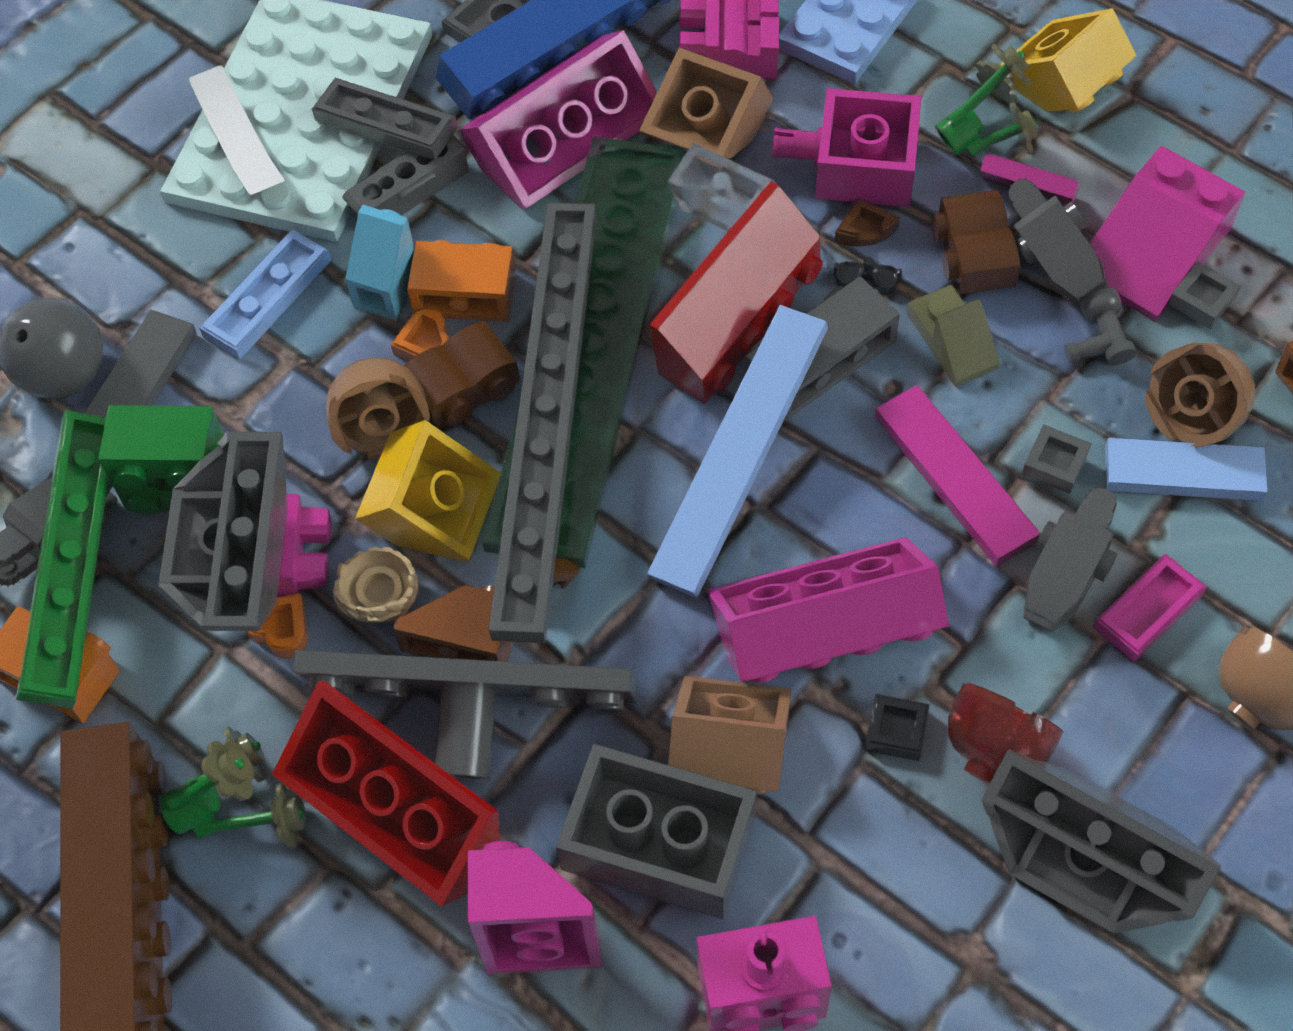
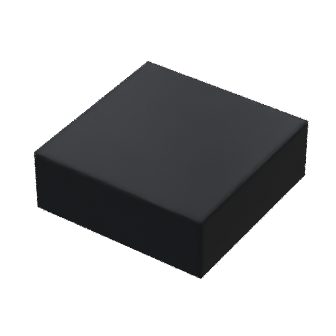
(897, 727)

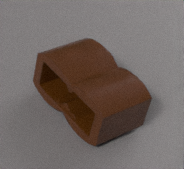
(976, 242)
(464, 373)

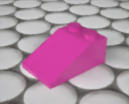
(1163, 228)

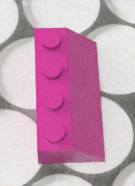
(587, 95)
(828, 609)

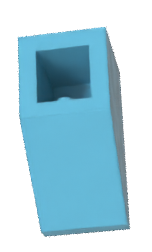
(380, 262)

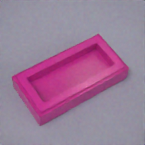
(1049, 184)
(1149, 607)

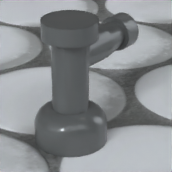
(1102, 308)

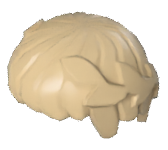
(376, 585)

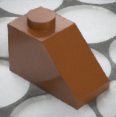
(453, 627)

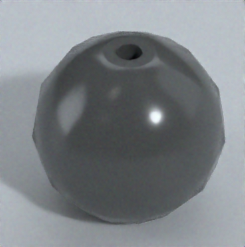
(50, 348)

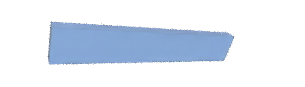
(737, 451)

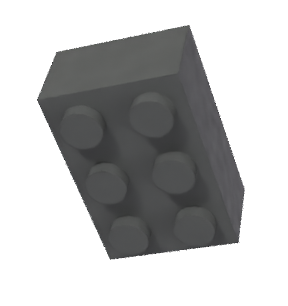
(657, 830)

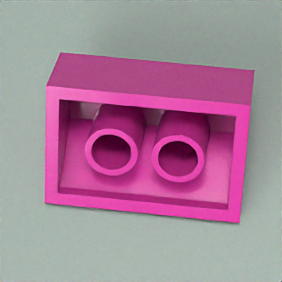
(527, 913)

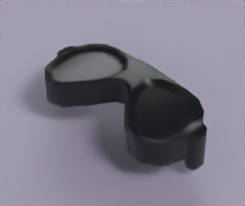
(883, 277)

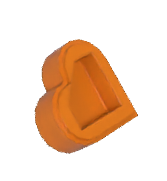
(421, 332)
(285, 627)

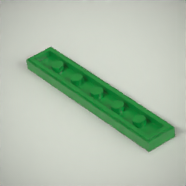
(65, 566)

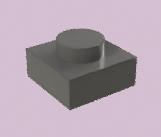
(1204, 295)
(1056, 459)

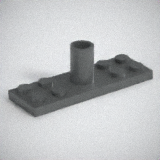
(468, 693)

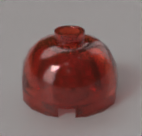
(988, 724)

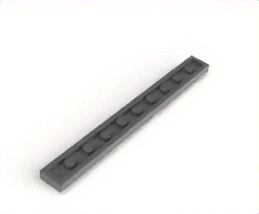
(544, 427)

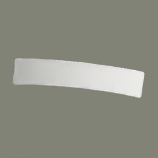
(234, 130)

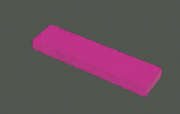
(957, 475)

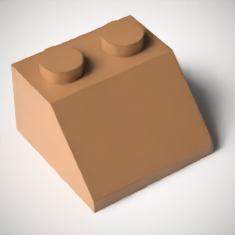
(707, 105)
(731, 732)

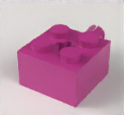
(861, 148)
(764, 977)

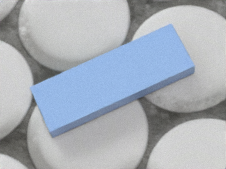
(265, 294)
(1185, 469)

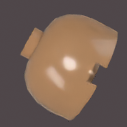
(1200, 393)
(371, 402)
(1258, 679)

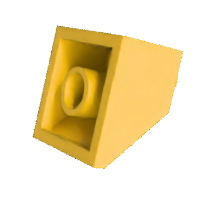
(1074, 60)
(429, 493)

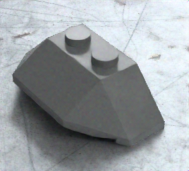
(228, 534)
(1093, 847)

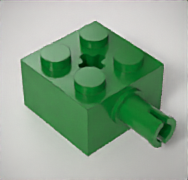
(153, 450)

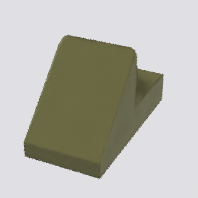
(955, 334)

